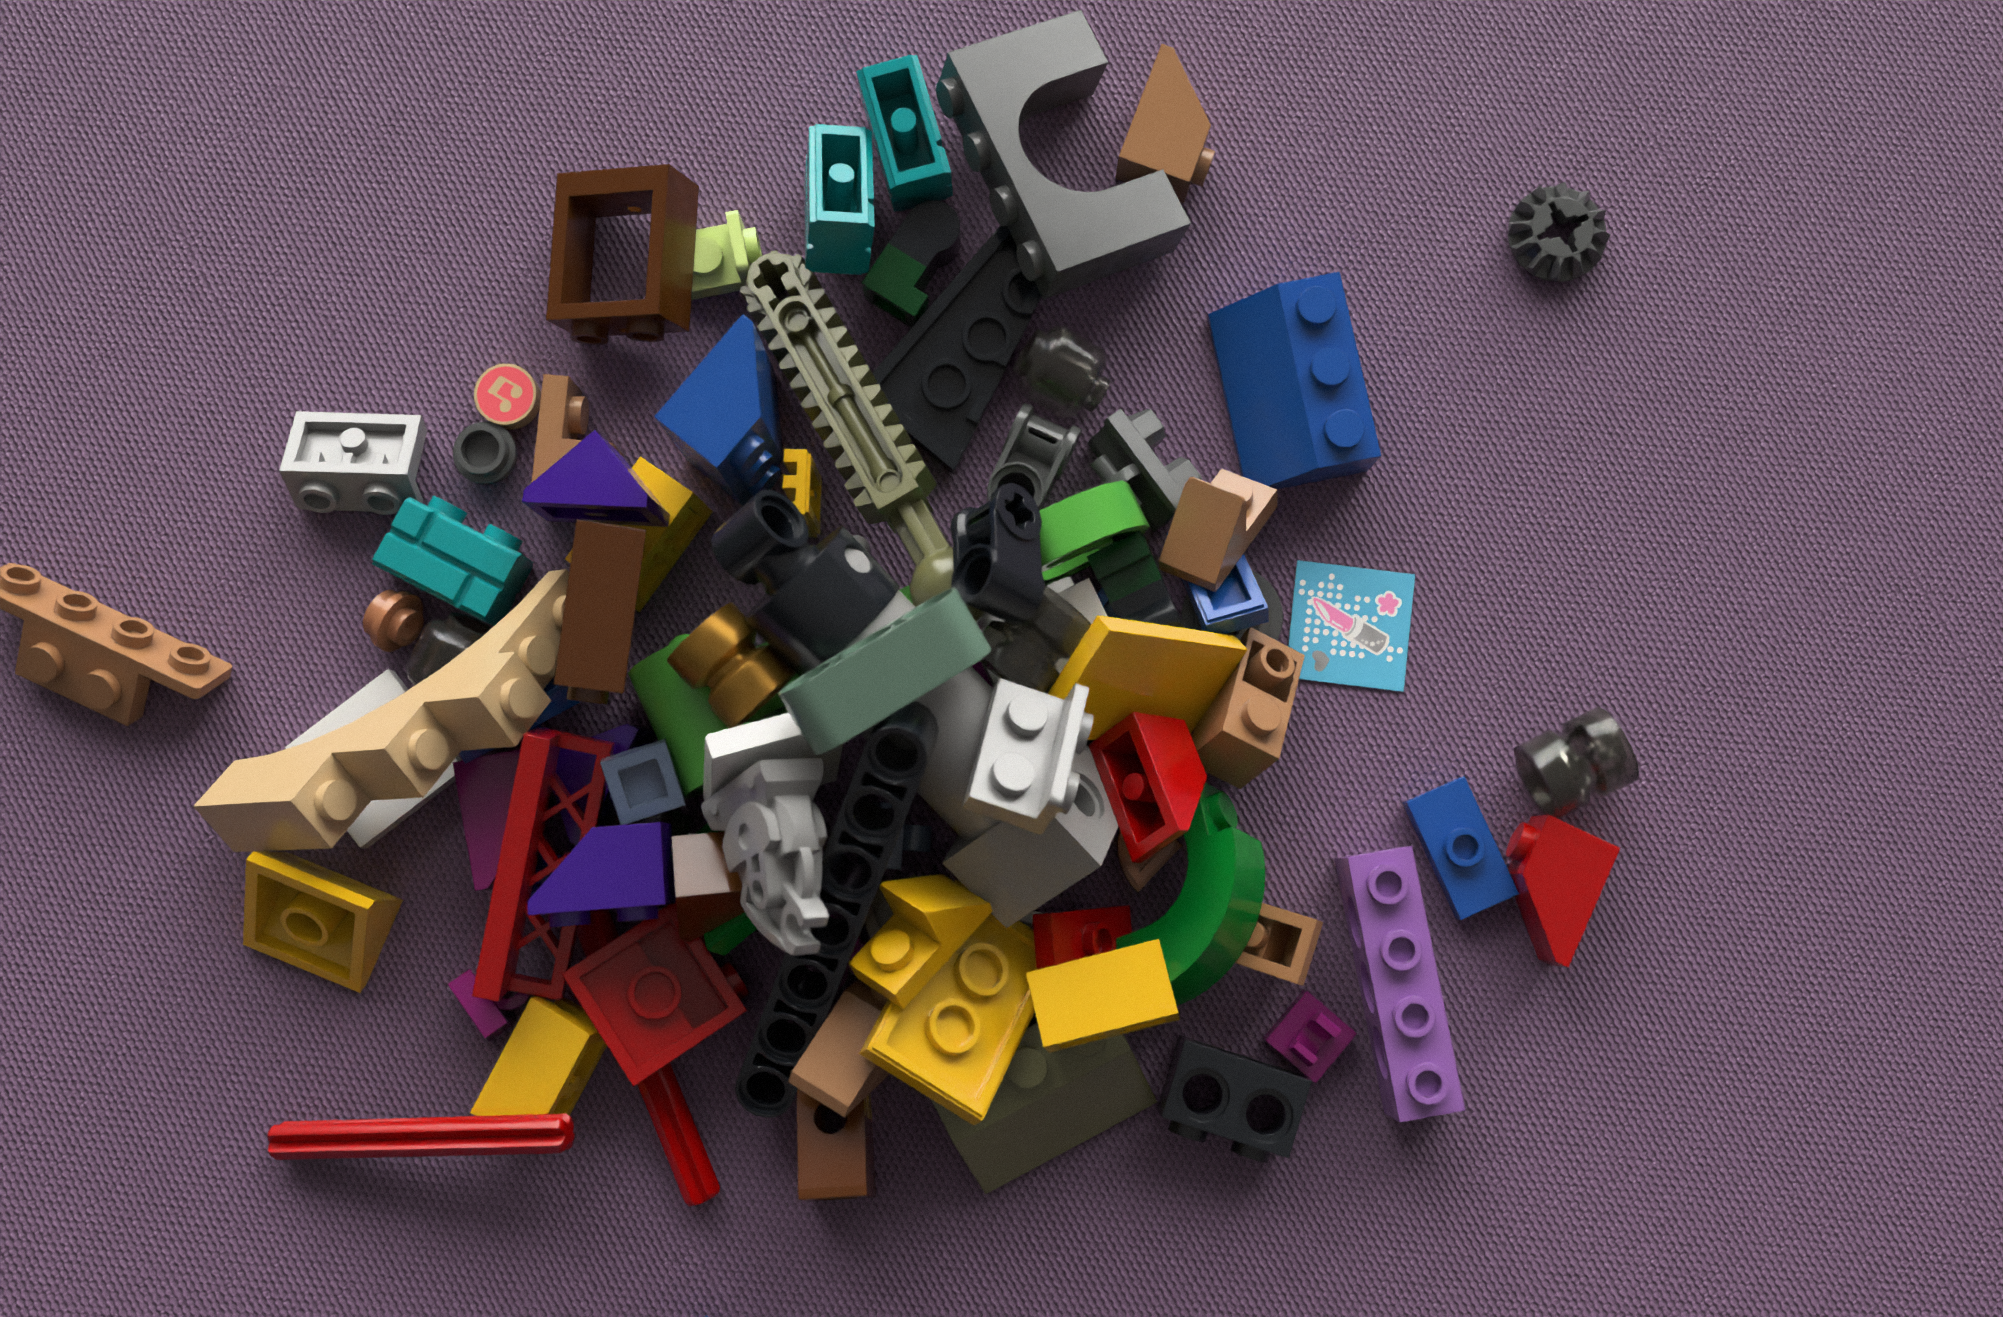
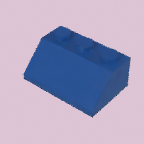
(1294, 384)
(729, 415)

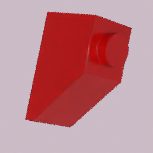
(1150, 780)
(1558, 882)

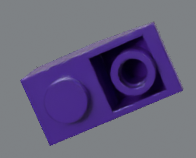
(608, 870)

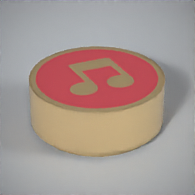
(507, 396)

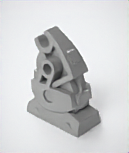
(776, 847)

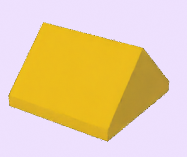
(315, 917)

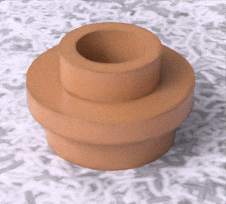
(393, 619)

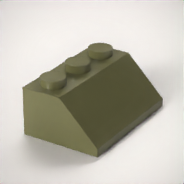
(1049, 1106)

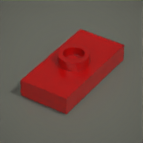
(1078, 933)

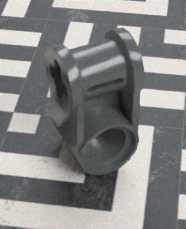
(1034, 455)

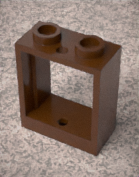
(622, 192)
(599, 610)

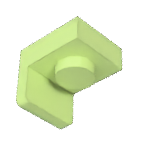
(723, 257)

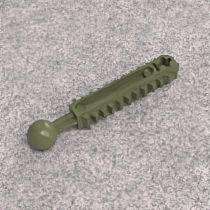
(850, 414)

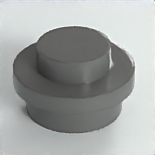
(485, 453)

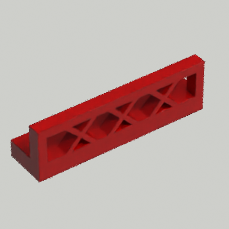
(519, 859)

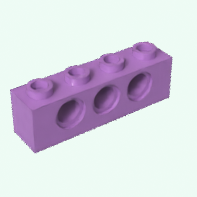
(1399, 984)

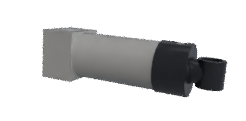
(839, 594)

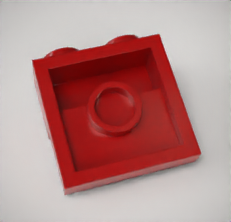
(655, 994)

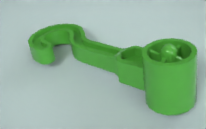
(1067, 536)

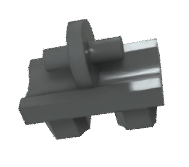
(1127, 455)

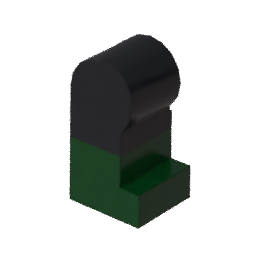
(920, 246)
(1134, 582)

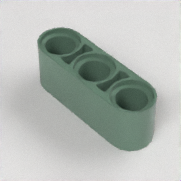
(885, 671)

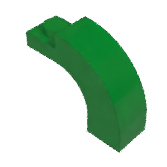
(1217, 903)

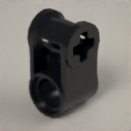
(1000, 555)

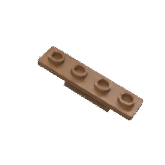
(98, 652)

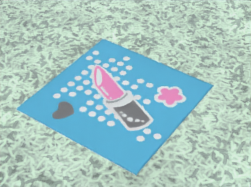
(1352, 624)

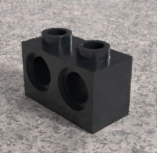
(1237, 1083)

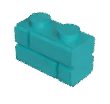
(905, 132)
(839, 199)
(454, 561)

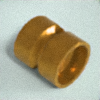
(726, 660)

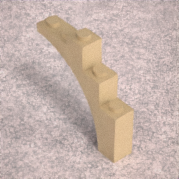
(402, 748)

